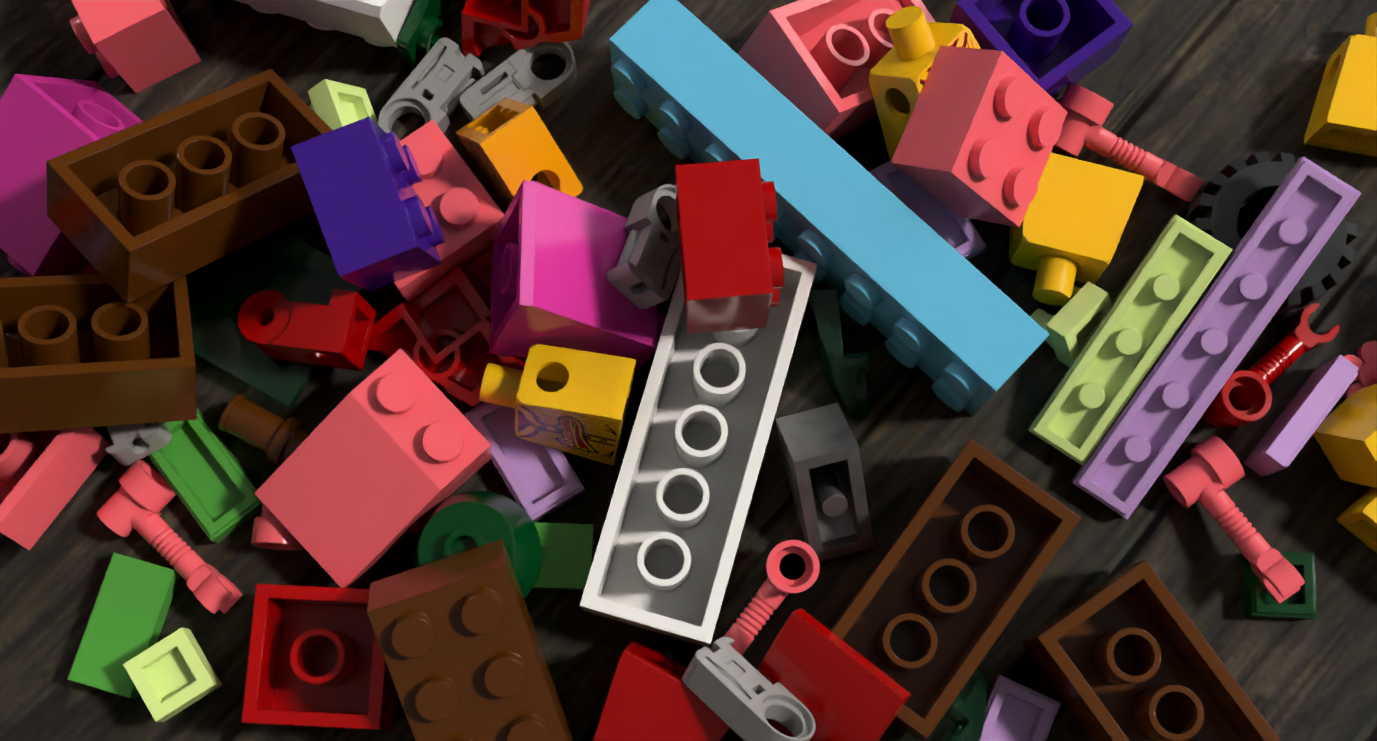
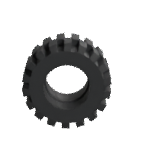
(1247, 189)

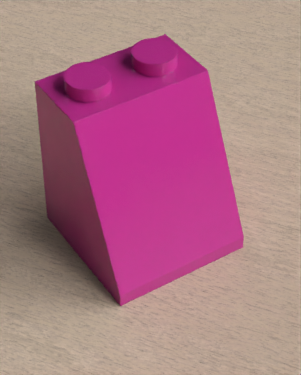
(38, 123)
(554, 280)

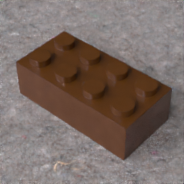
(185, 184)
(91, 359)
(953, 581)
(466, 651)
(1142, 668)

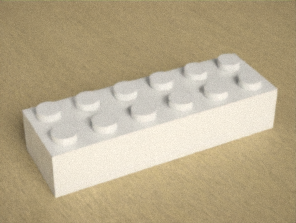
(693, 468)

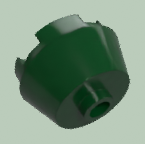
(476, 520)

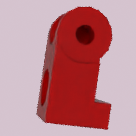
(309, 332)

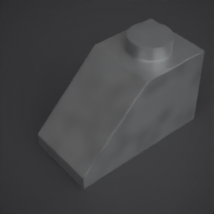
(826, 481)

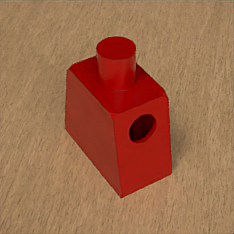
(653, 702)

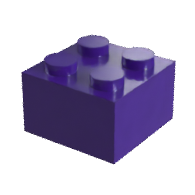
(1047, 38)
(368, 204)

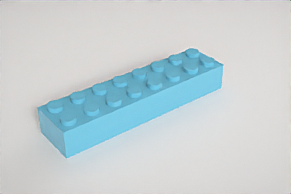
(828, 206)

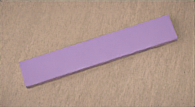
(1216, 336)

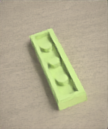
(1129, 339)

